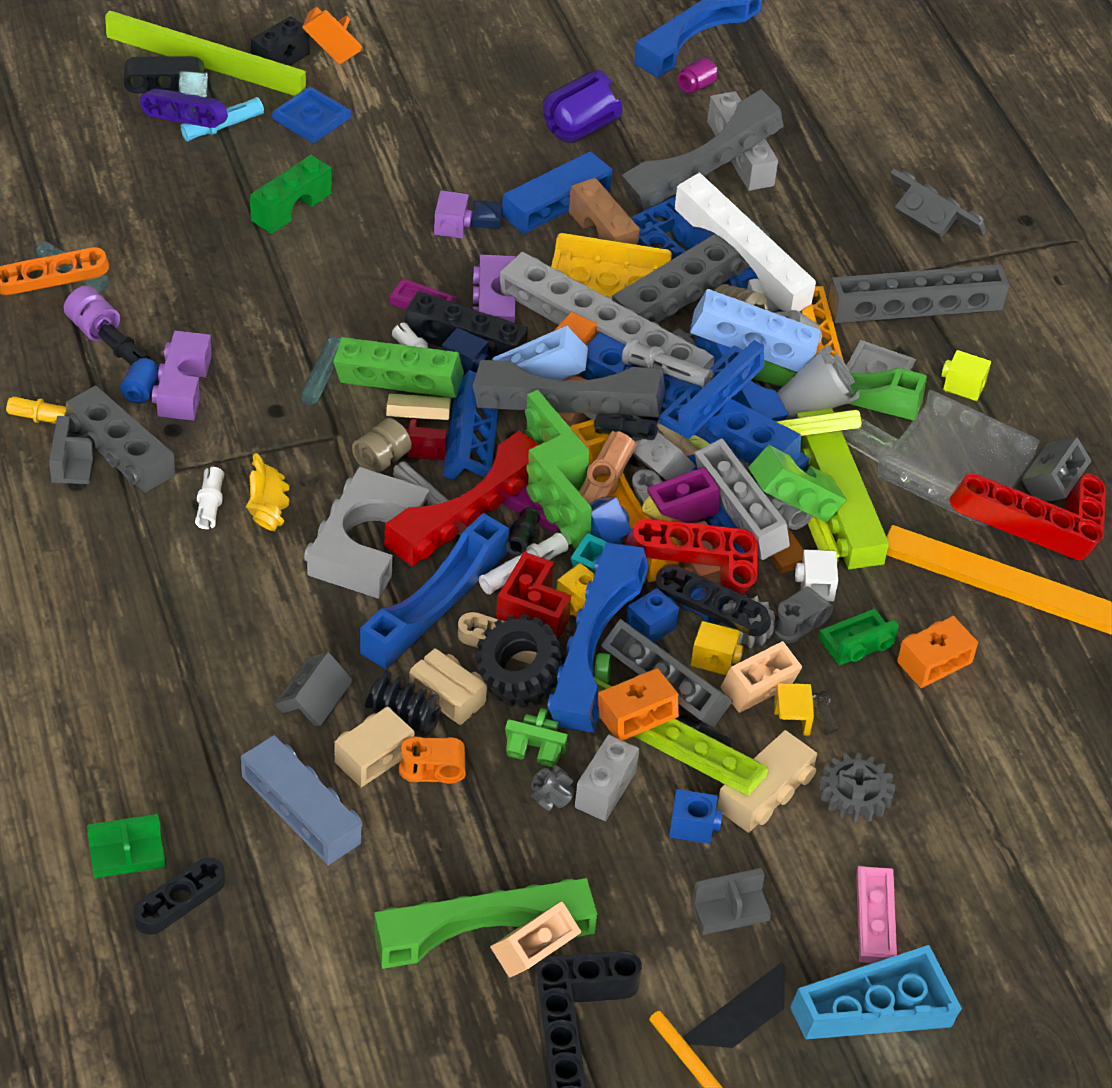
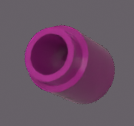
(697, 75)

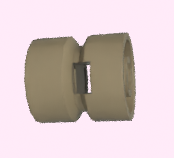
(382, 445)

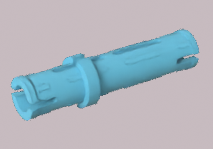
(235, 115)

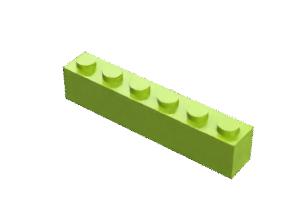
(855, 522)

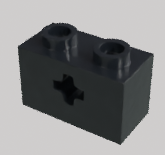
(282, 42)

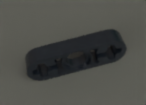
(175, 910)

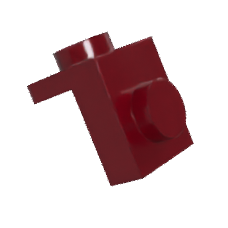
(426, 442)

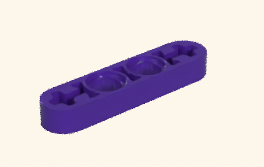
(182, 102)

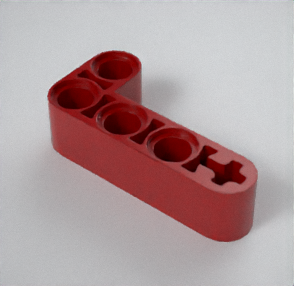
(691, 535)

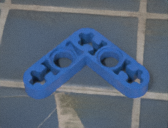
(654, 230)

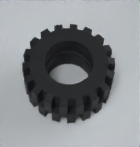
(506, 641)

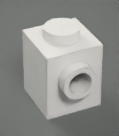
(818, 572)

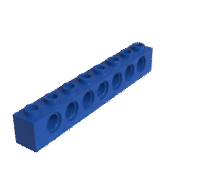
(739, 426)

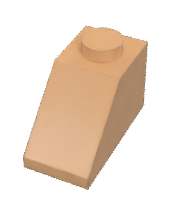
(535, 939)

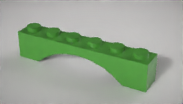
(889, 392)
(413, 931)

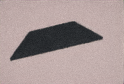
(743, 1013)

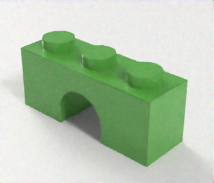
(808, 491)

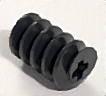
(410, 707)

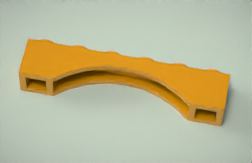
(624, 494)

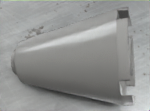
(819, 385)

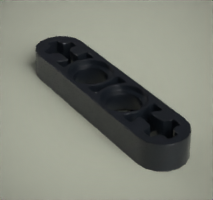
(714, 597)

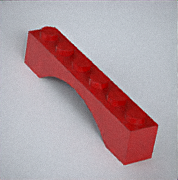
(422, 530)

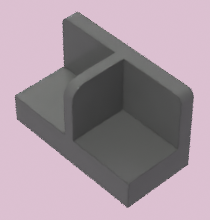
(70, 455)
(730, 901)

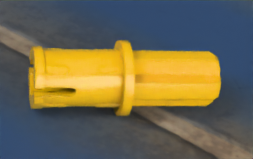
(35, 410)

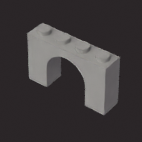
(364, 499)

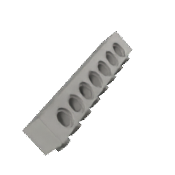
(556, 295)

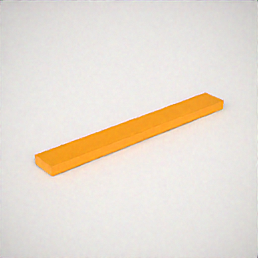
(1000, 579)

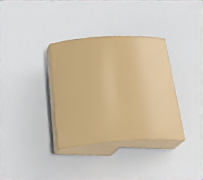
(418, 406)

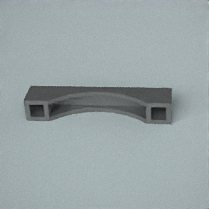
(658, 179)
(630, 392)

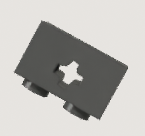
(1056, 469)

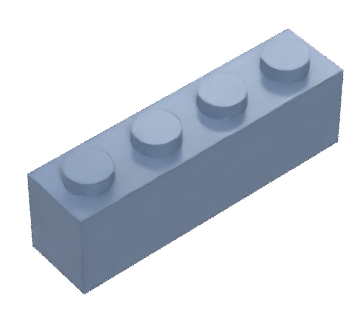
(301, 799)

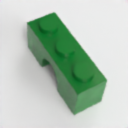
(273, 202)

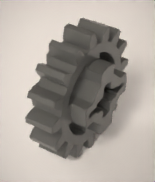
(857, 787)

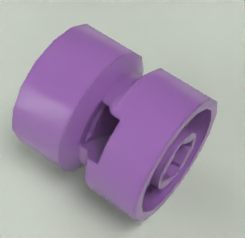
(90, 311)

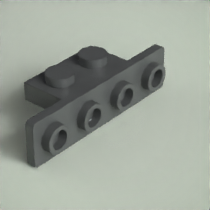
(931, 210)

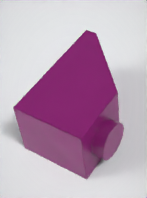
(687, 496)

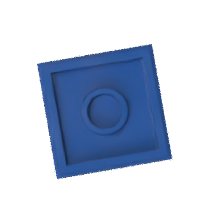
(311, 114)

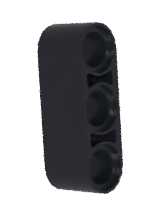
(158, 72)

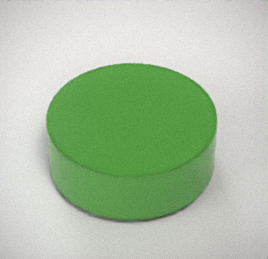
(603, 667)

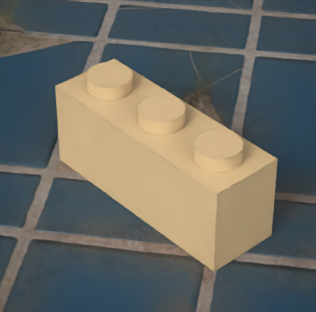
(788, 765)

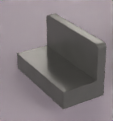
(315, 688)

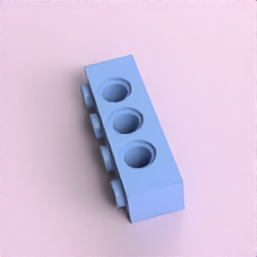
(739, 323)

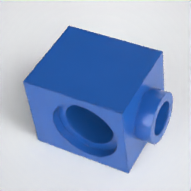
(695, 816)

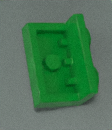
(858, 637)

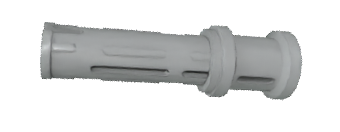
(655, 357)

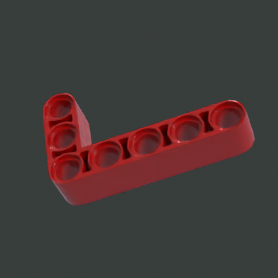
(1066, 531)

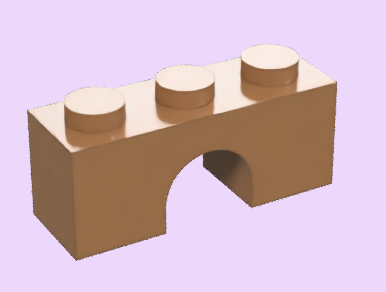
(593, 205)

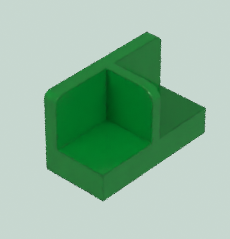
(125, 846)

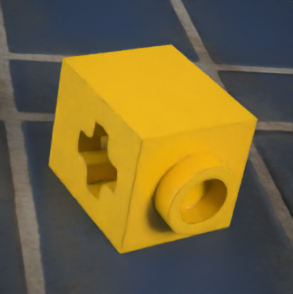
(716, 648)

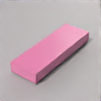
(876, 914)

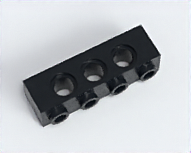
(438, 318)

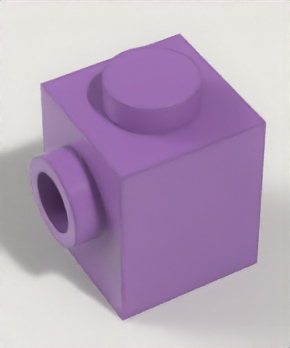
(452, 214)

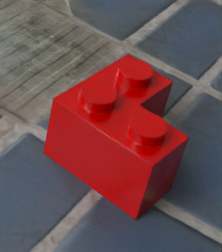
(531, 593)

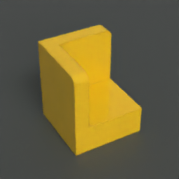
(795, 703)

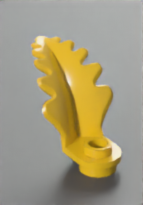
(267, 495)

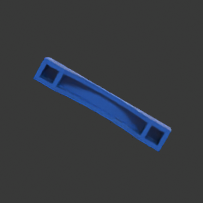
(659, 49)
(616, 581)
(401, 625)

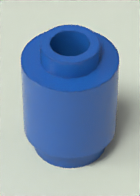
(140, 381)

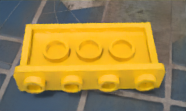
(605, 264)

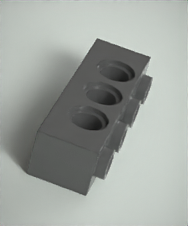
(121, 439)
(644, 655)

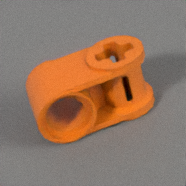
(435, 759)

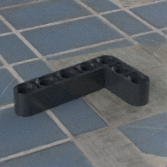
(573, 988)

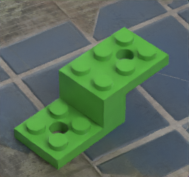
(557, 470)

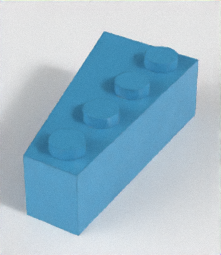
(878, 998)

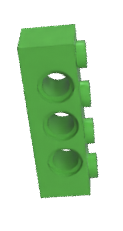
(398, 367)

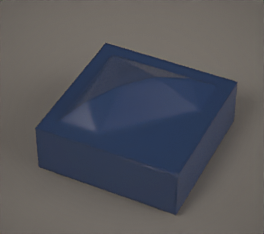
(486, 214)

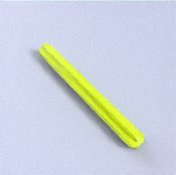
(809, 425)

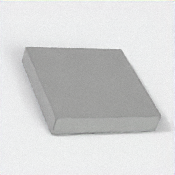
(873, 358)

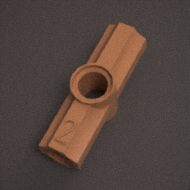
(610, 461)

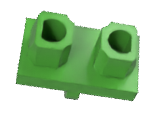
(537, 732)

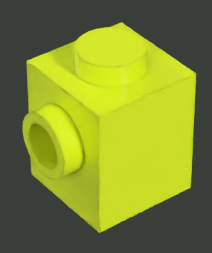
(966, 375)

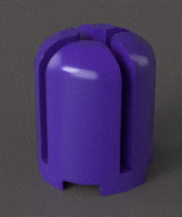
(581, 107)

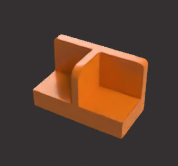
(331, 34)

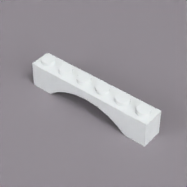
(780, 275)

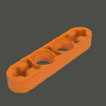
(50, 266)

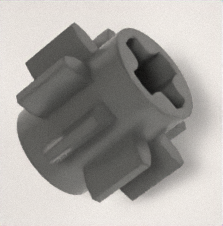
(552, 788)

